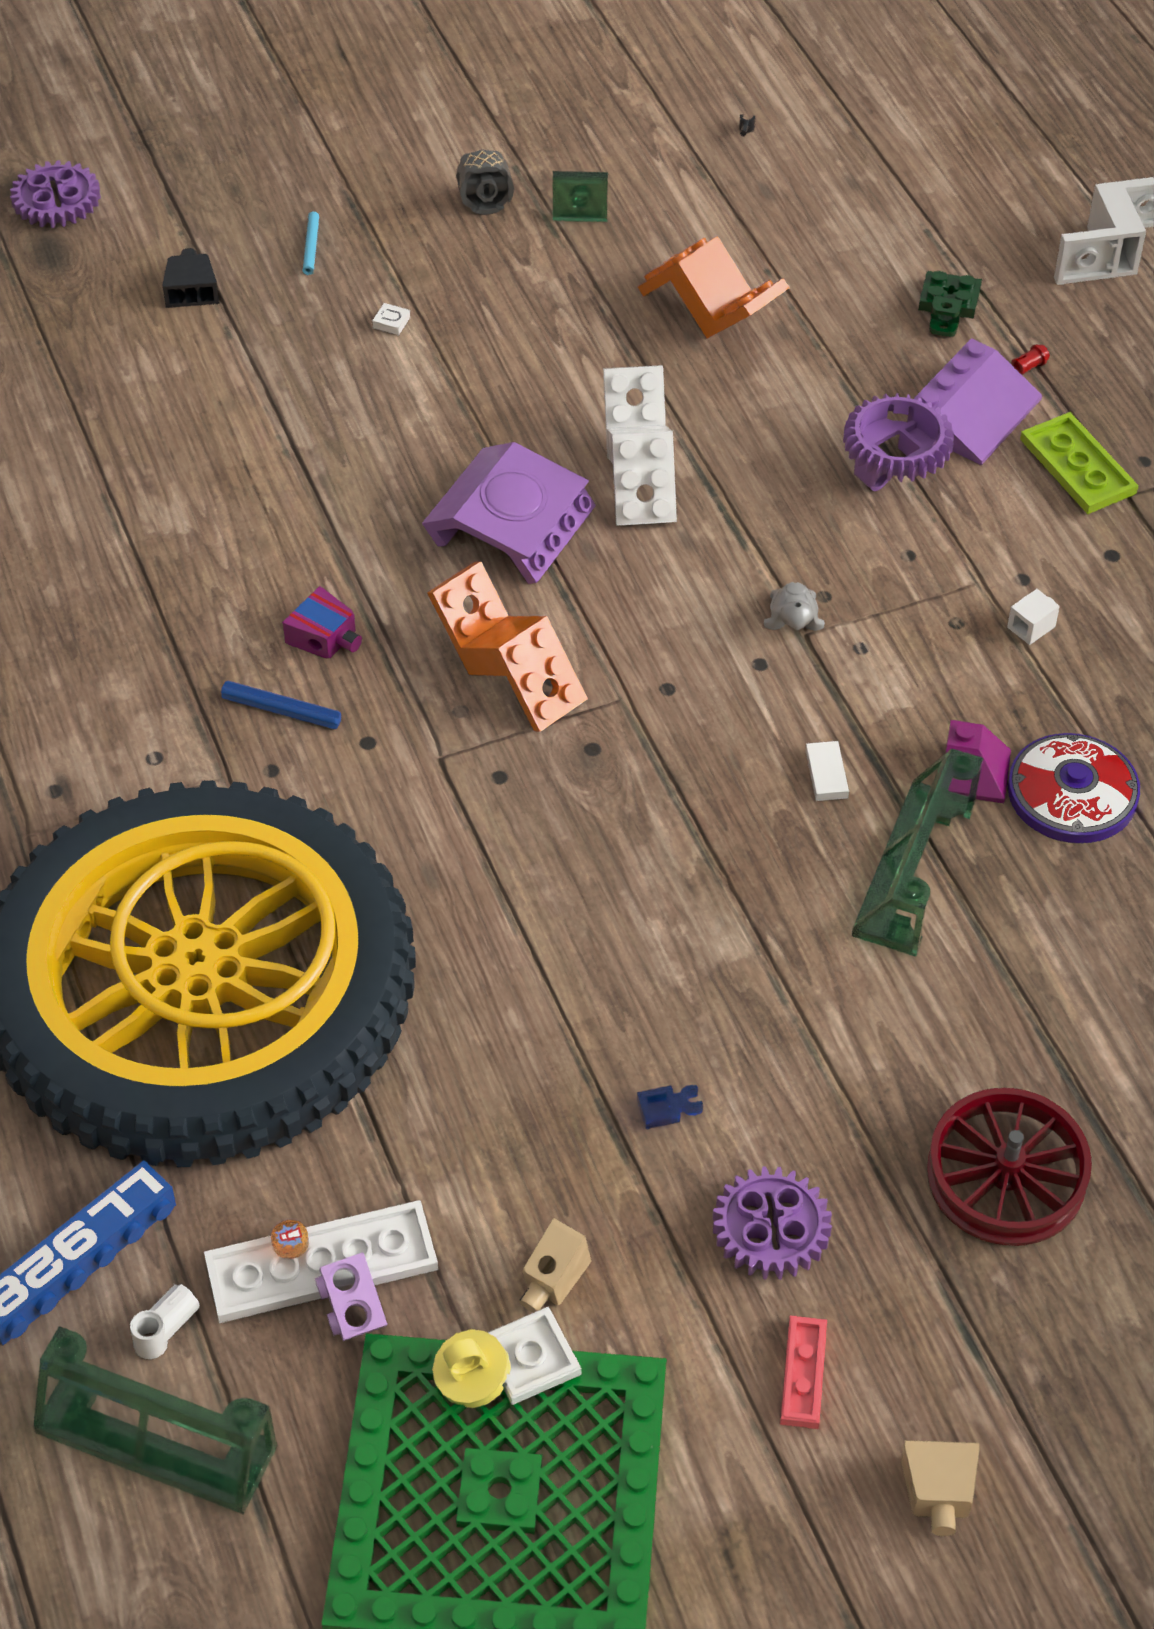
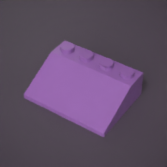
(981, 399)

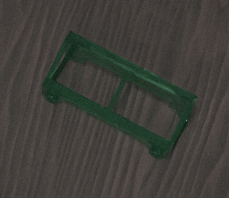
(894, 879)
(72, 1422)

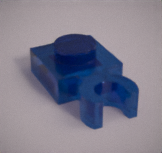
(663, 1107)

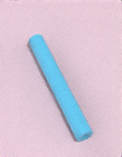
(311, 241)

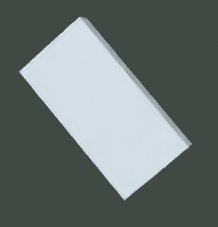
(827, 771)

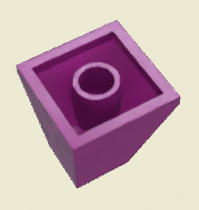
(980, 741)

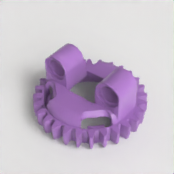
(923, 440)

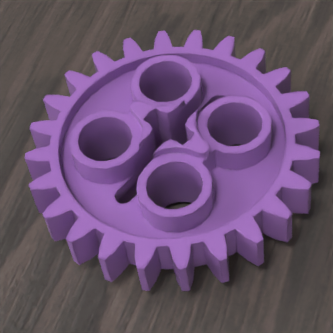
(35, 199)
(805, 1219)

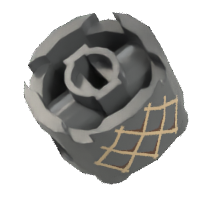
(484, 181)

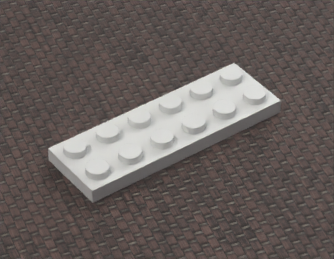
(255, 1280)

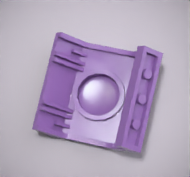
(515, 505)

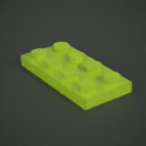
(1079, 462)

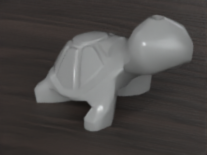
(795, 607)

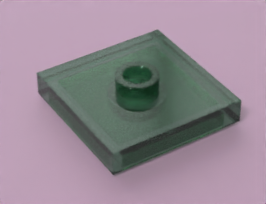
(580, 196)

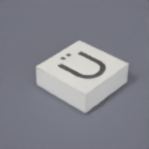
(391, 319)

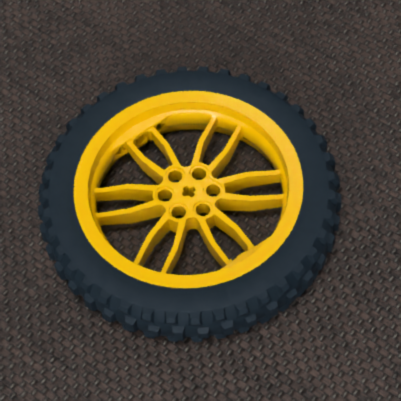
(225, 1106)

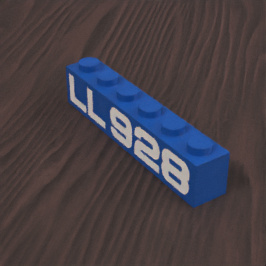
(81, 1247)

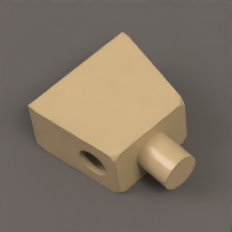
(554, 1266)
(940, 1481)

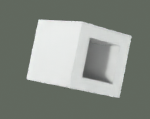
(1033, 616)

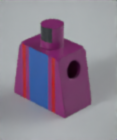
(322, 625)

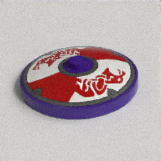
(1073, 788)

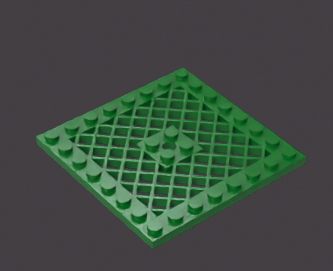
(390, 1357)

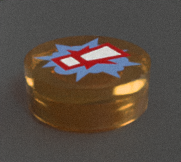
(289, 1239)

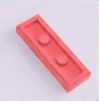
(803, 1372)

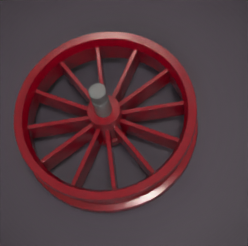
(1009, 1166)

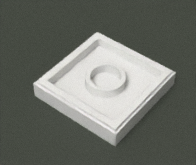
(536, 1355)

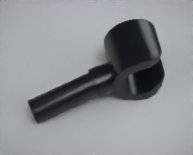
(746, 125)

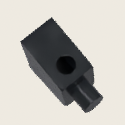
(189, 280)

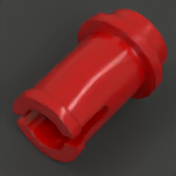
(1036, 356)

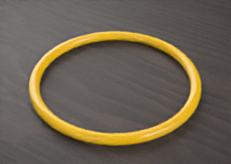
(230, 1019)

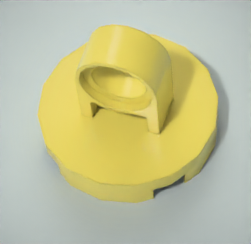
(471, 1368)

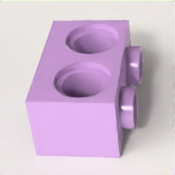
(361, 1294)

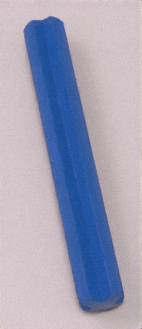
(281, 704)

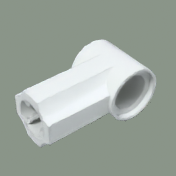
(163, 1320)

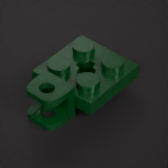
(948, 300)

